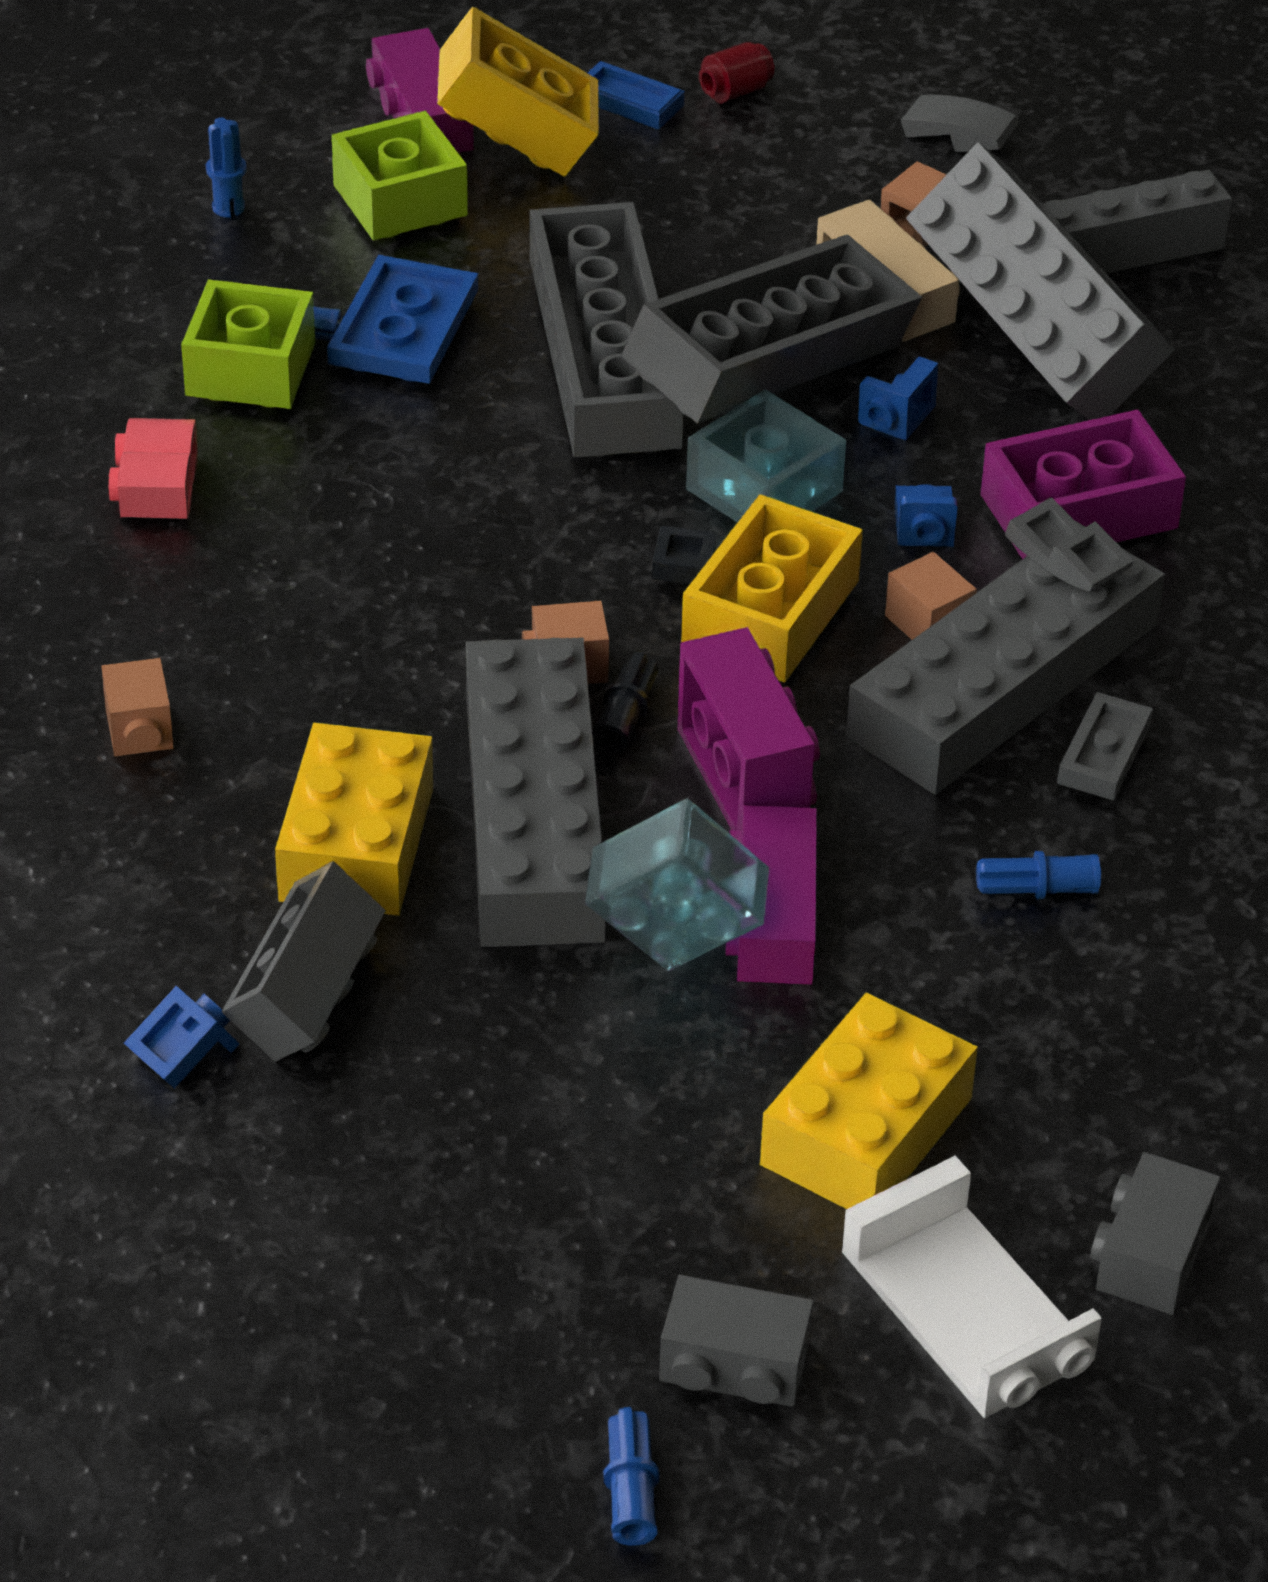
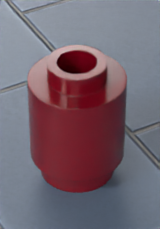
(736, 71)

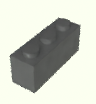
(305, 962)

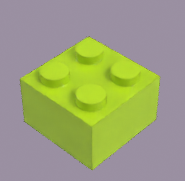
(399, 175)
(248, 344)

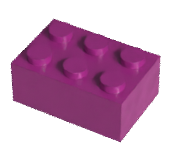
(1094, 469)
(743, 726)

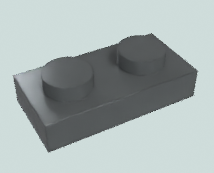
(1105, 746)

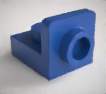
(900, 405)
(925, 515)
(180, 1035)

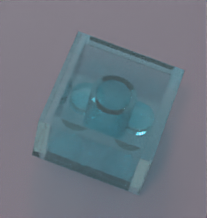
(767, 452)
(677, 885)

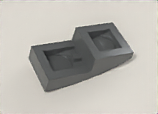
(962, 119)
(1066, 550)

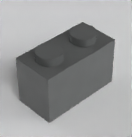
(1155, 1232)
(735, 1341)

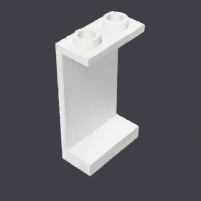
(964, 1291)

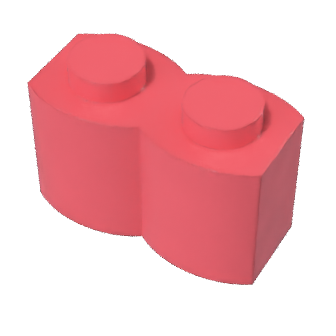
(154, 468)

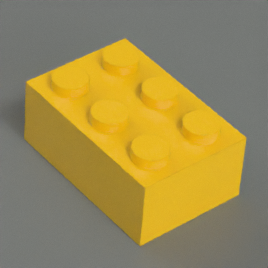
(518, 92)
(779, 577)
(359, 805)
(868, 1104)

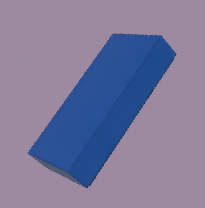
(636, 95)

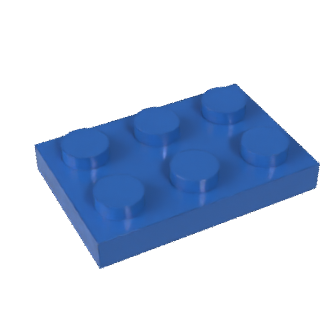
(403, 319)

